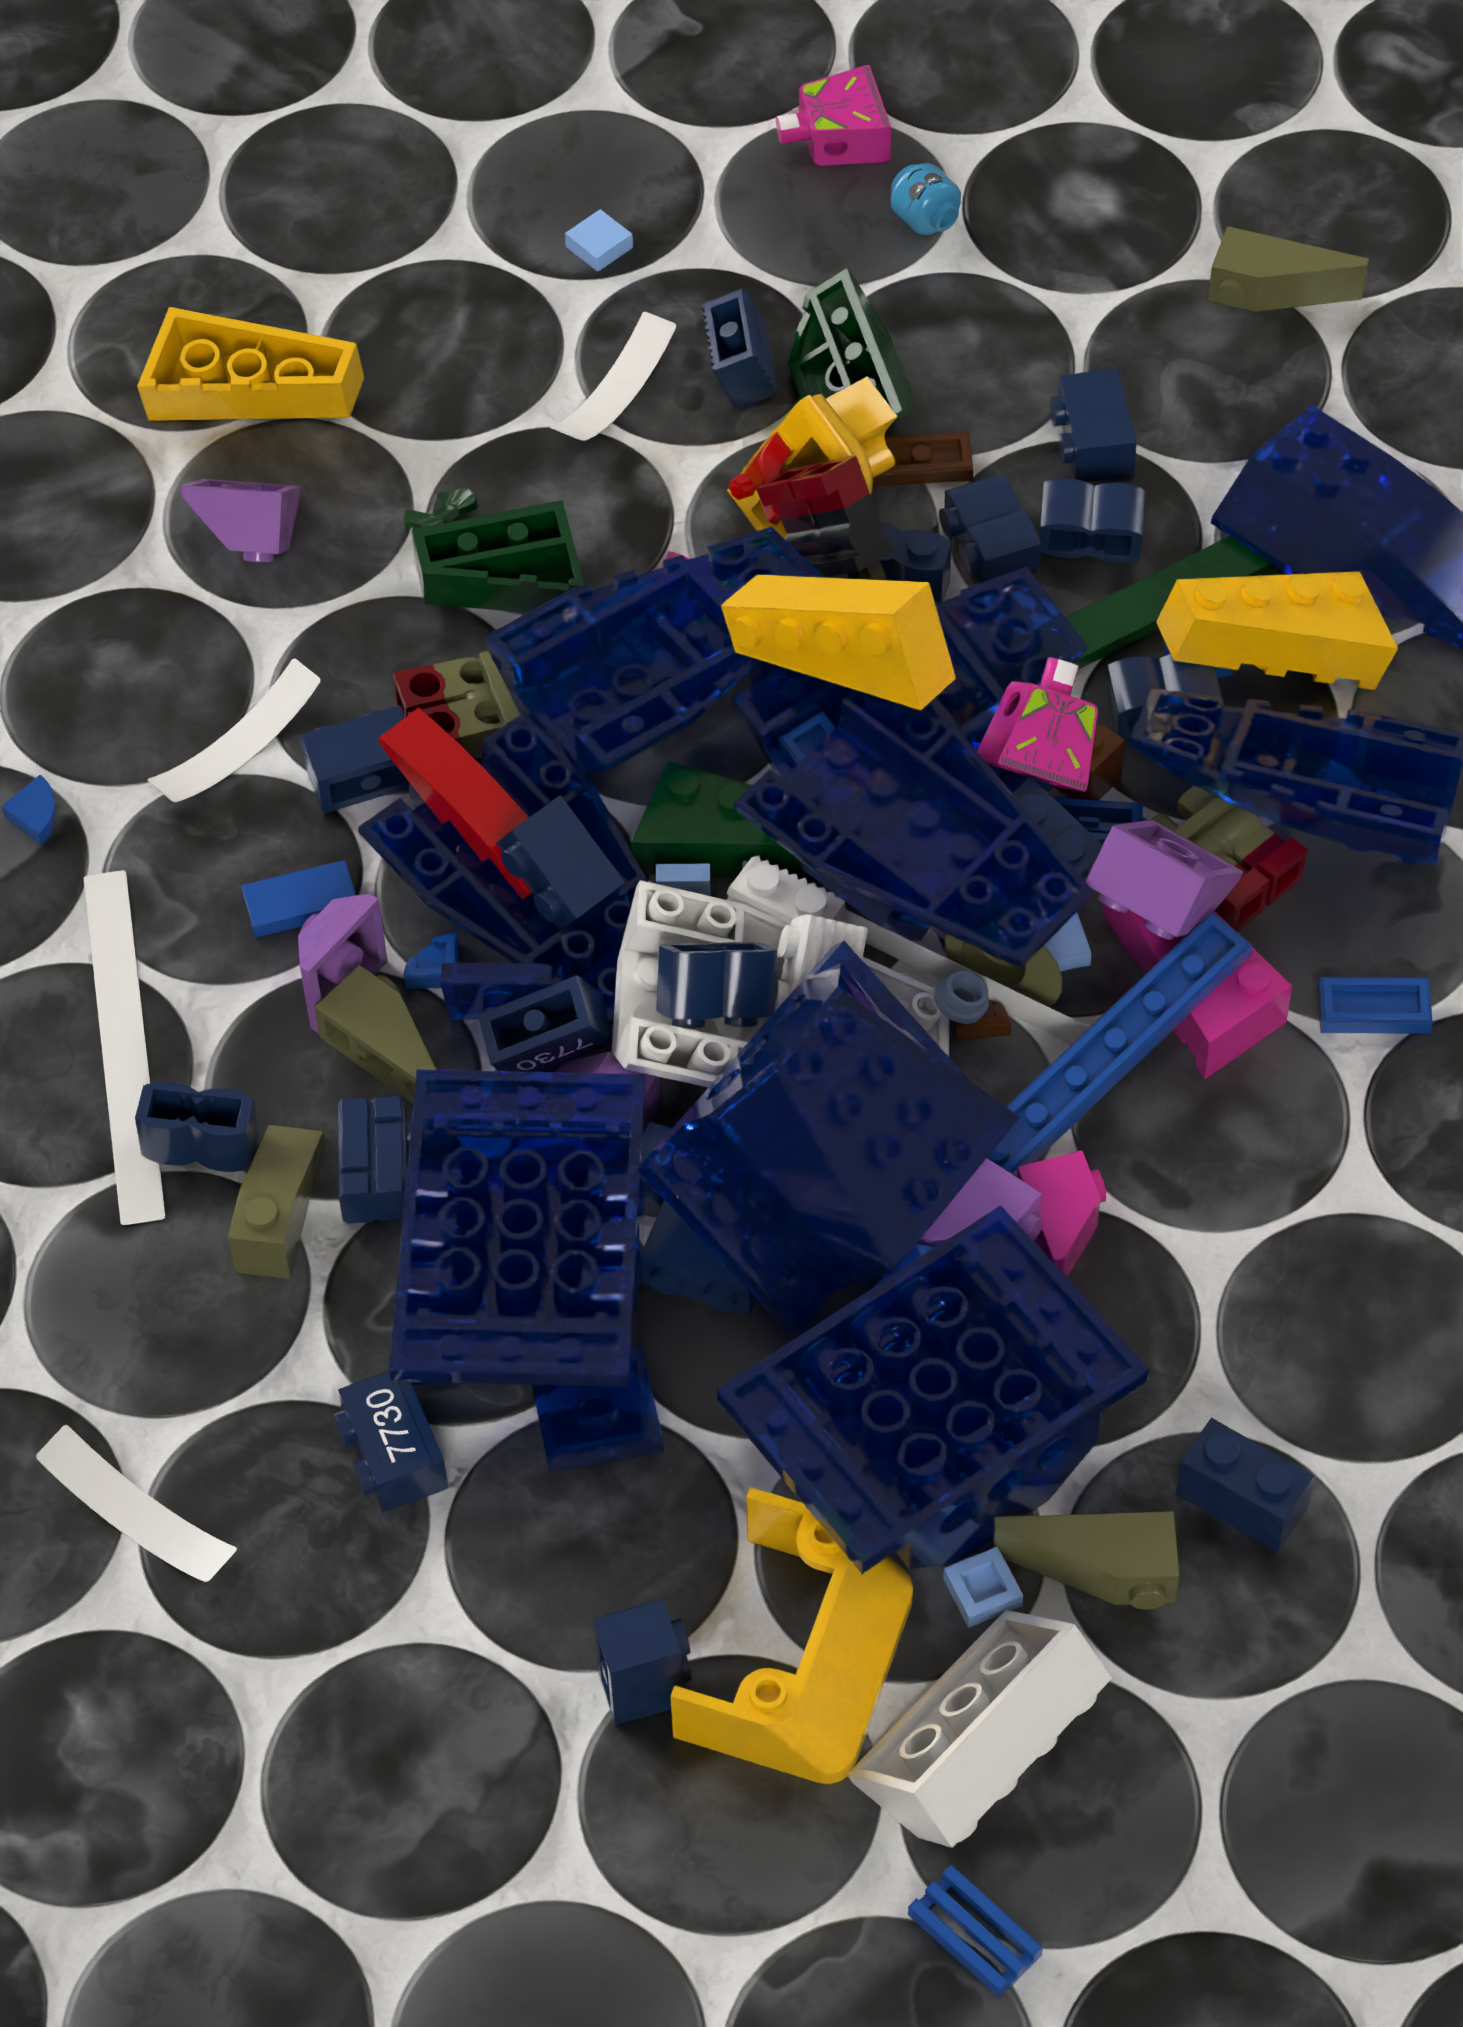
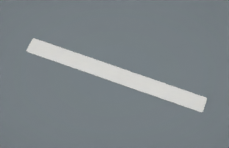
(940, 967)
(122, 1042)

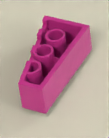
(1233, 1016)

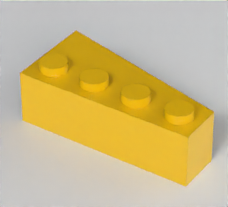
(246, 371)
(1280, 624)
(846, 632)

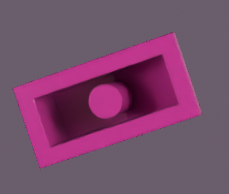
(1067, 1205)

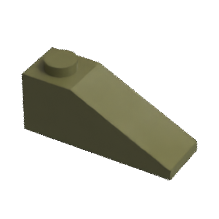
(1277, 273)
(374, 1029)
(274, 1202)
(1105, 1555)

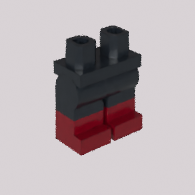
(830, 518)

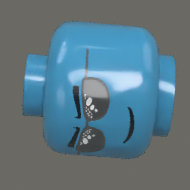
(925, 198)

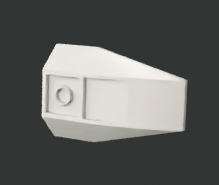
(667, 915)

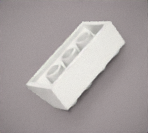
(981, 1726)

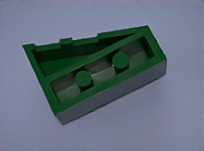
(498, 559)
(695, 823)

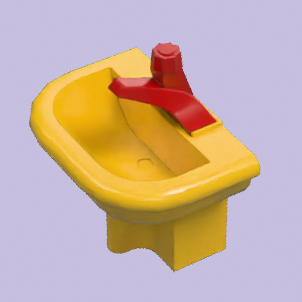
(817, 432)

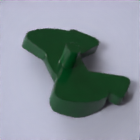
(453, 506)

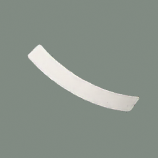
(622, 380)
(243, 739)
(131, 1508)

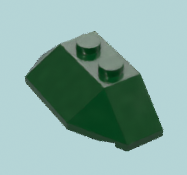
(844, 343)

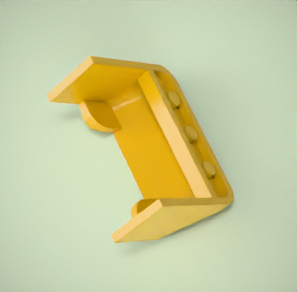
(821, 1715)

